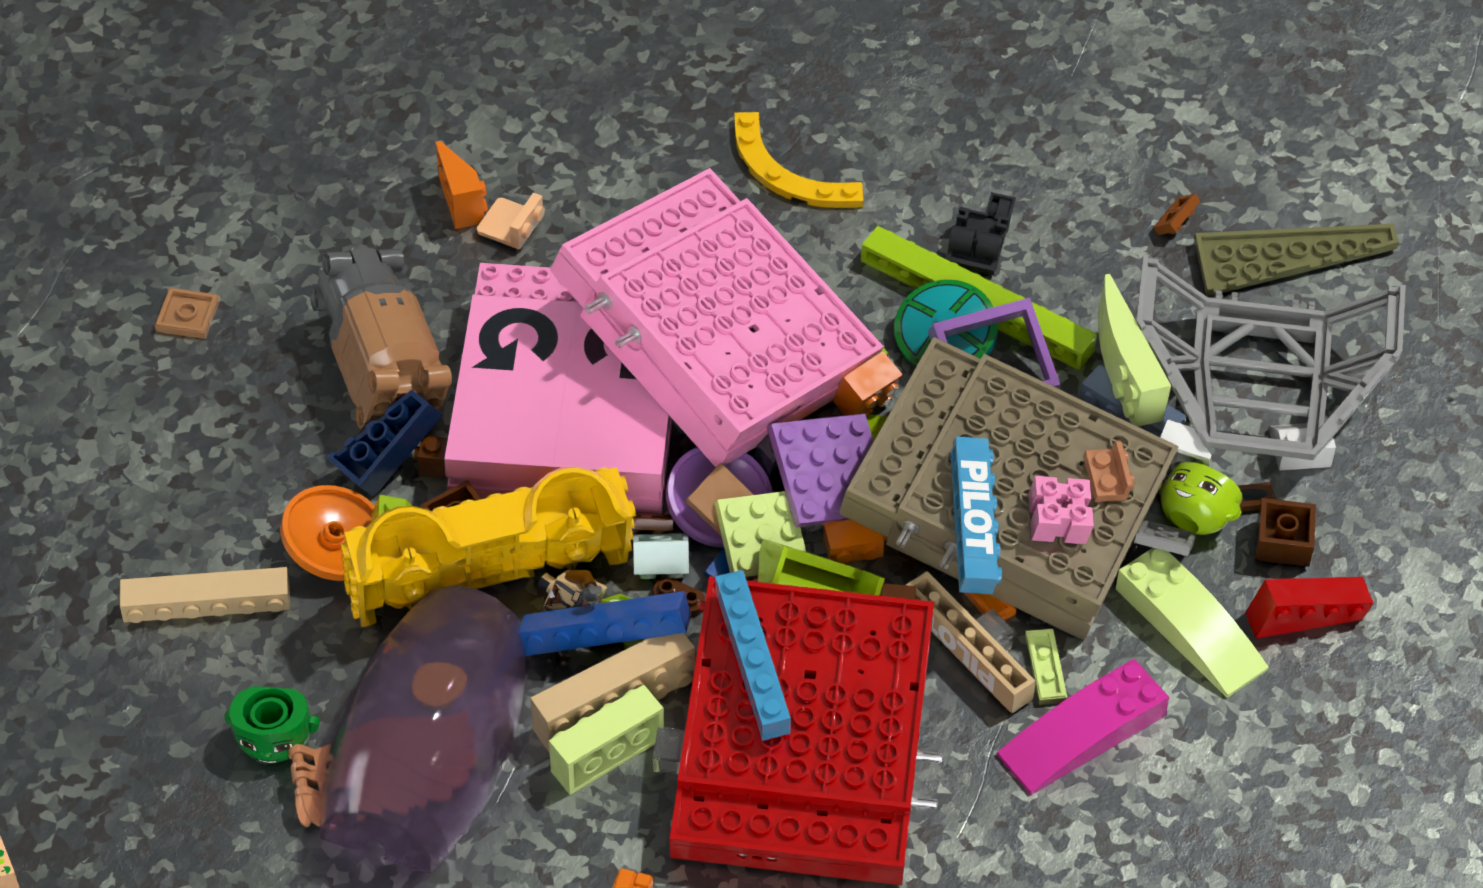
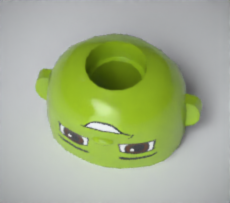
(1200, 498)

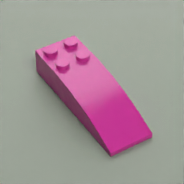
(1085, 726)

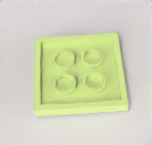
(750, 520)

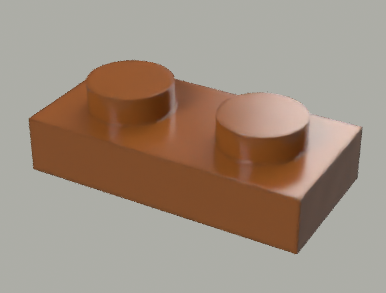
(1176, 214)

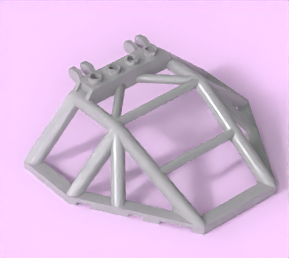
(1268, 321)

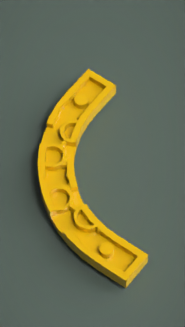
(781, 180)

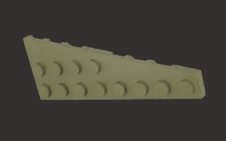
(1259, 256)

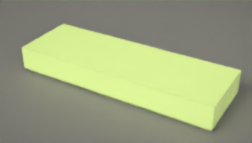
(1046, 666)

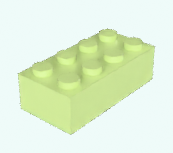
(605, 739)

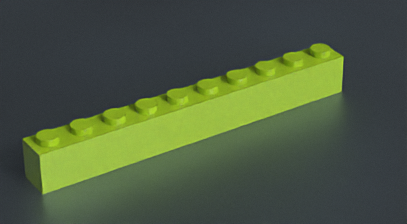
(918, 266)

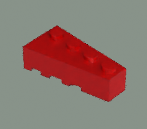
(1307, 604)

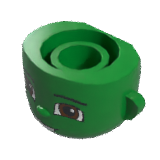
(270, 722)

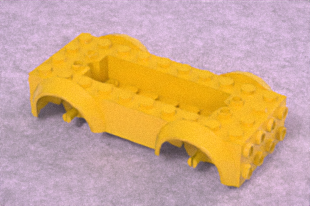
(487, 540)

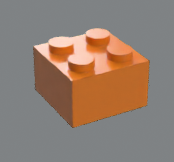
(868, 386)

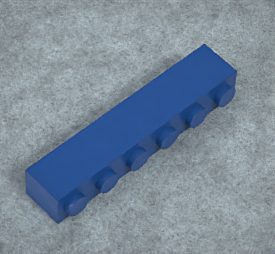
(605, 623)

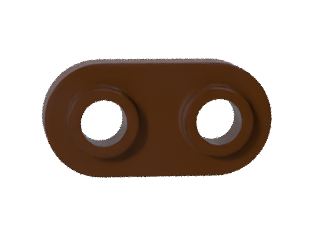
(676, 586)

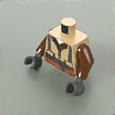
(571, 590)

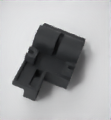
(980, 236)

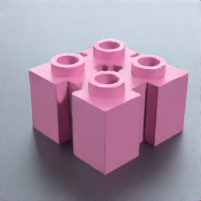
(1060, 510)

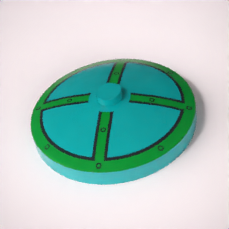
(937, 303)

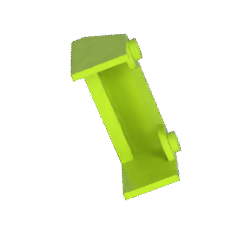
(799, 568)

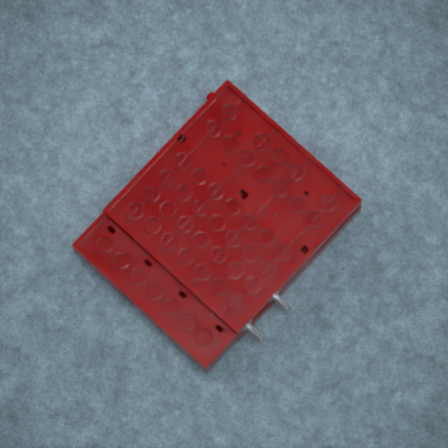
(843, 779)

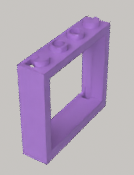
(1000, 314)

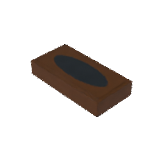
(1253, 494)

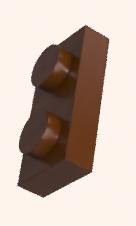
(656, 522)

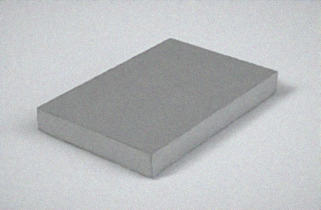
(1165, 537)

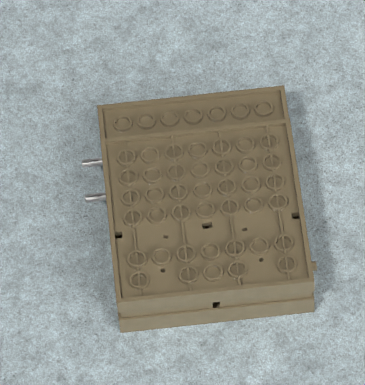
(1033, 432)

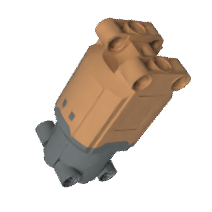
(378, 331)

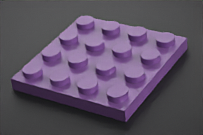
(819, 463)

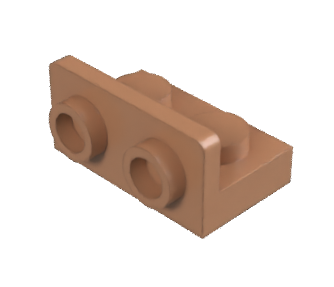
(1109, 473)

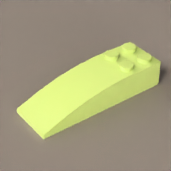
(1129, 360)
(1190, 620)

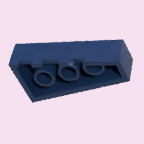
(386, 443)

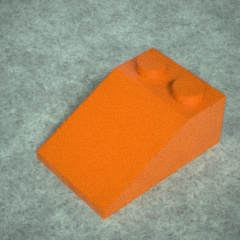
(461, 188)

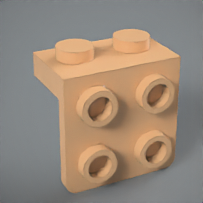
(512, 222)

